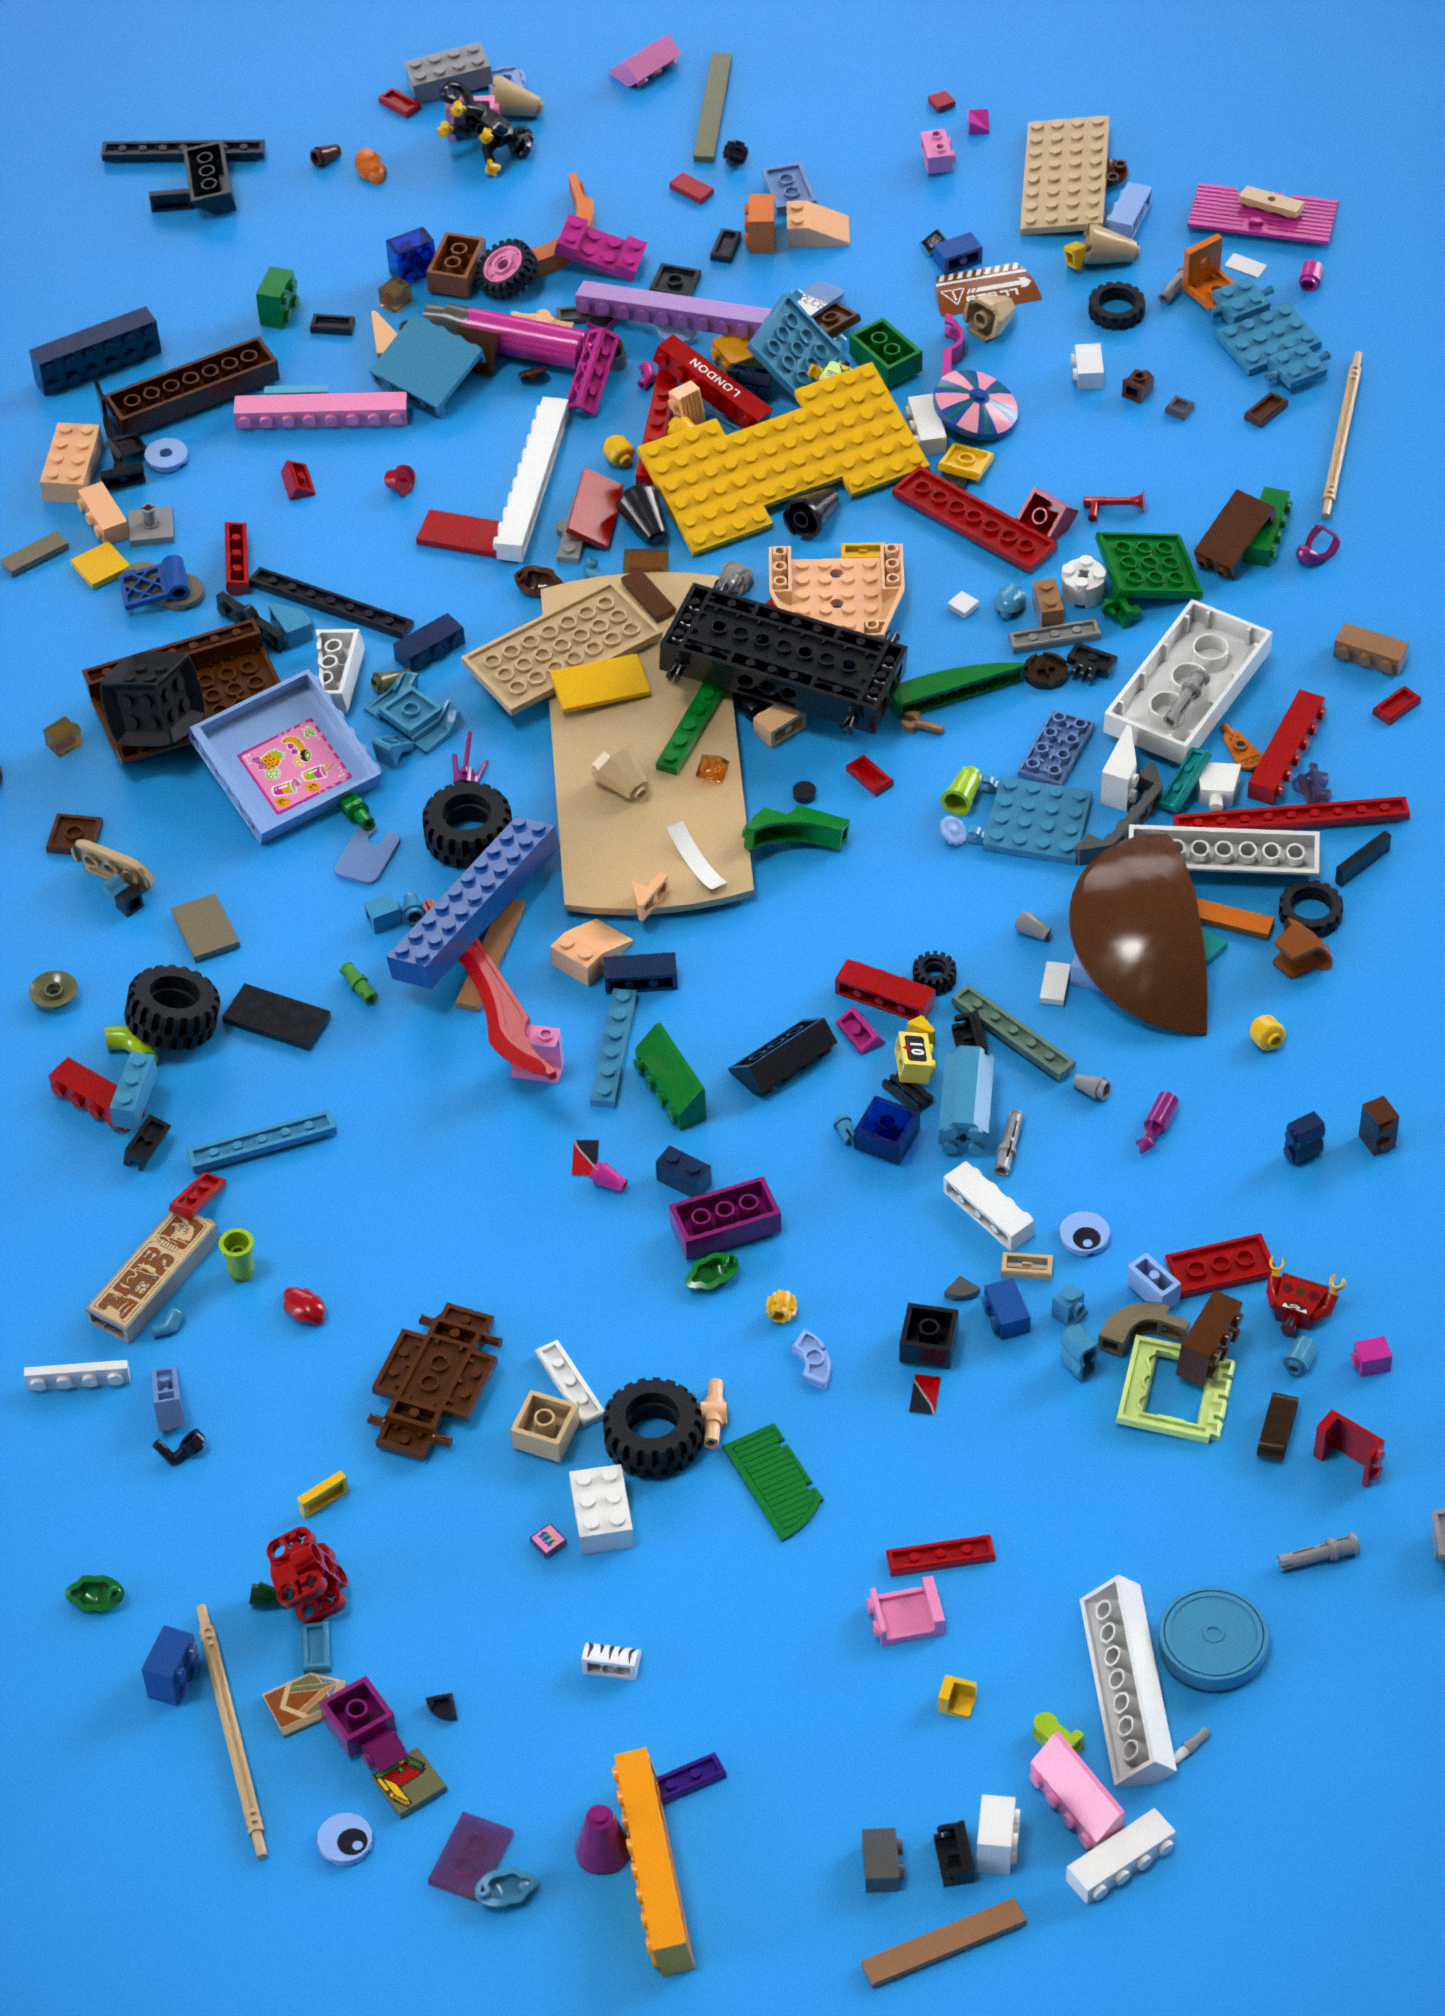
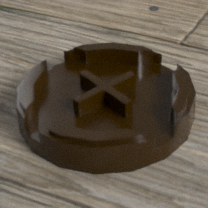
(1046, 671)

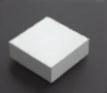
(963, 604)

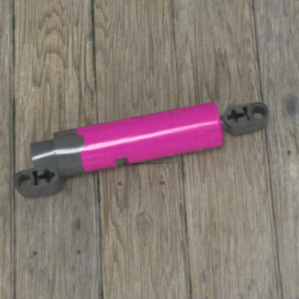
(521, 336)

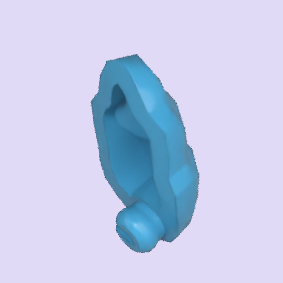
(1009, 599)
(504, 1887)

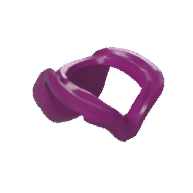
(1308, 555)

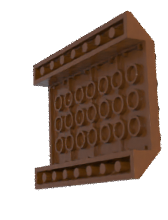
(228, 667)

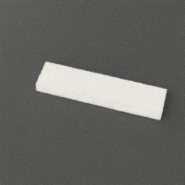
(570, 1382)

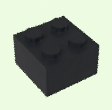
(929, 1335)

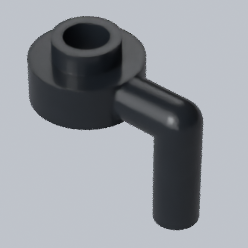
(191, 1443)

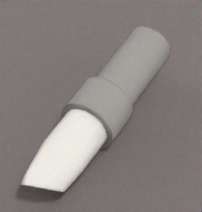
(1191, 1744)

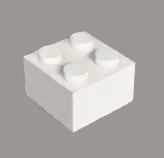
(997, 1834)

